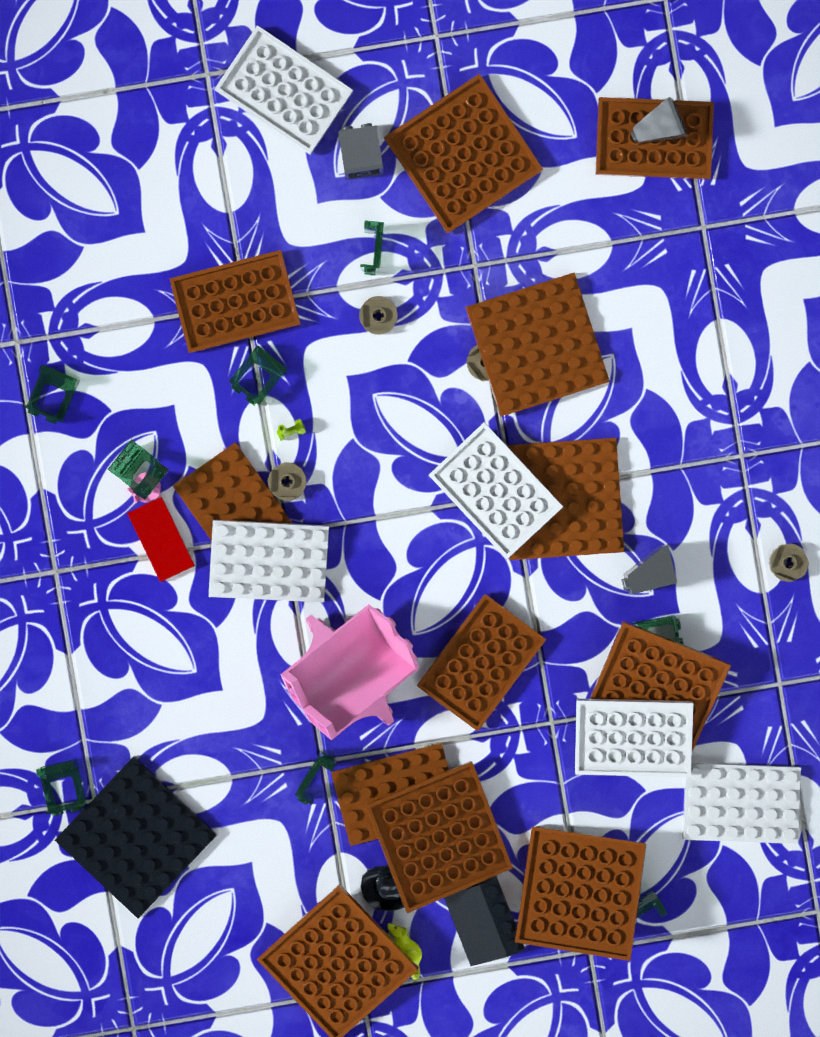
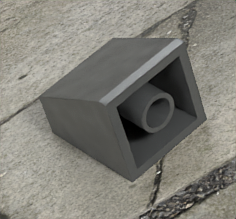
(360, 151)
(650, 572)

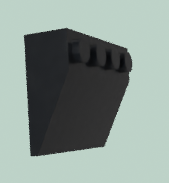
(484, 922)

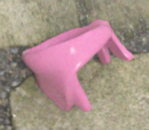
(154, 495)

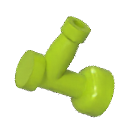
(283, 432)

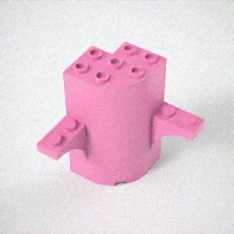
(350, 671)

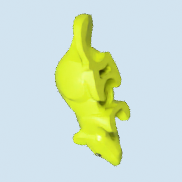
(410, 947)

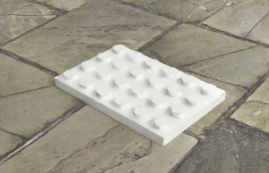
(283, 90)
(495, 490)
(268, 561)
(633, 737)
(742, 803)

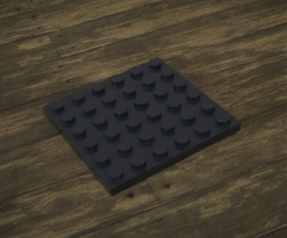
(136, 837)

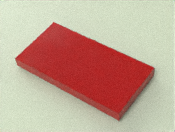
(161, 539)

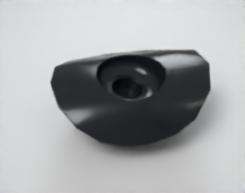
(380, 889)

